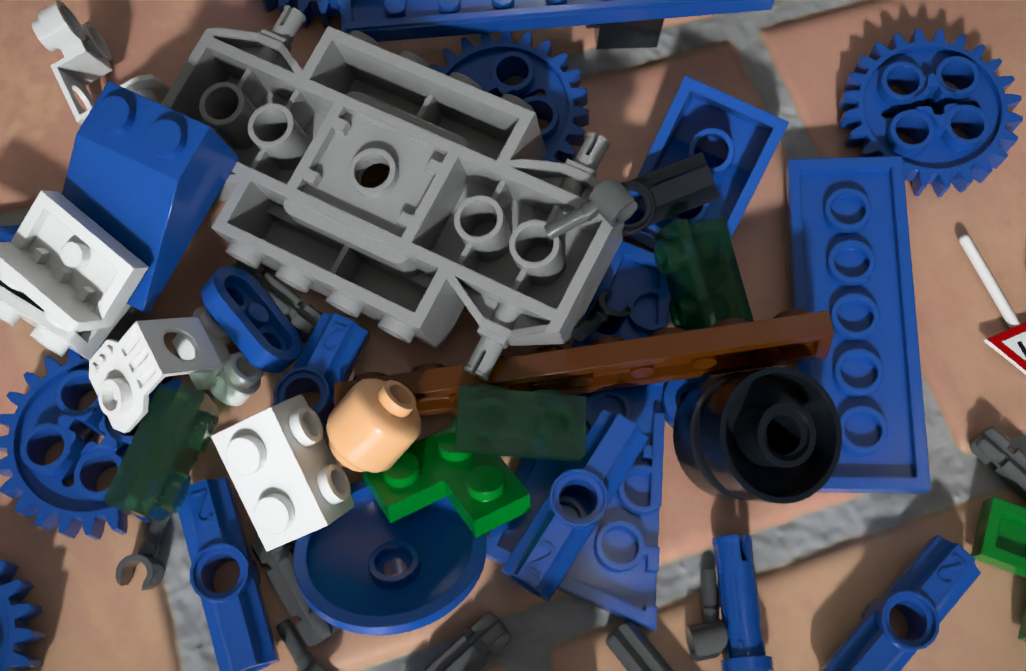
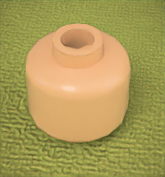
(373, 426)

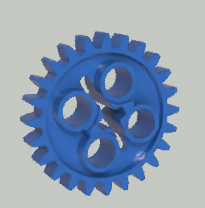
(563, 100)
(931, 110)
(51, 416)

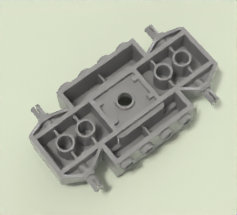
(445, 227)

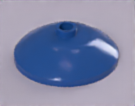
(351, 564)

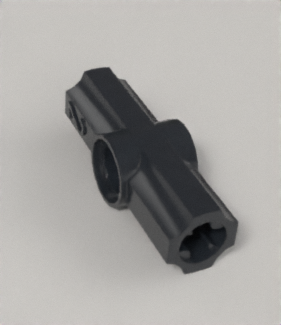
(672, 190)

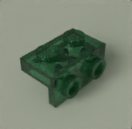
(700, 274)
(519, 423)
(162, 453)

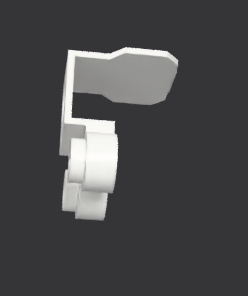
(84, 58)
(132, 367)

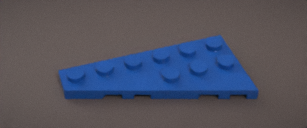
(622, 553)

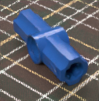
(325, 360)
(553, 535)
(924, 596)
(234, 617)

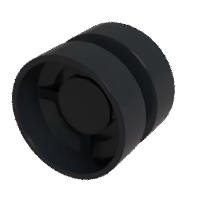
(758, 435)

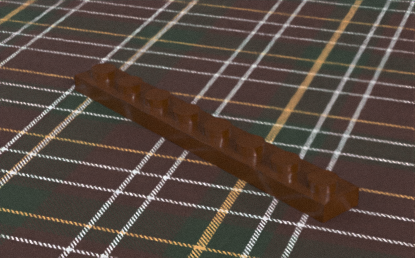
(622, 363)

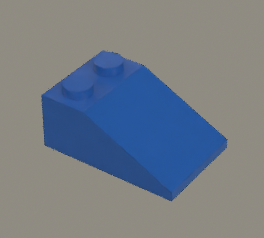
(735, 144)
(146, 180)

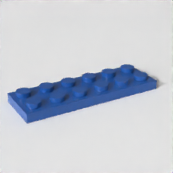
(856, 262)

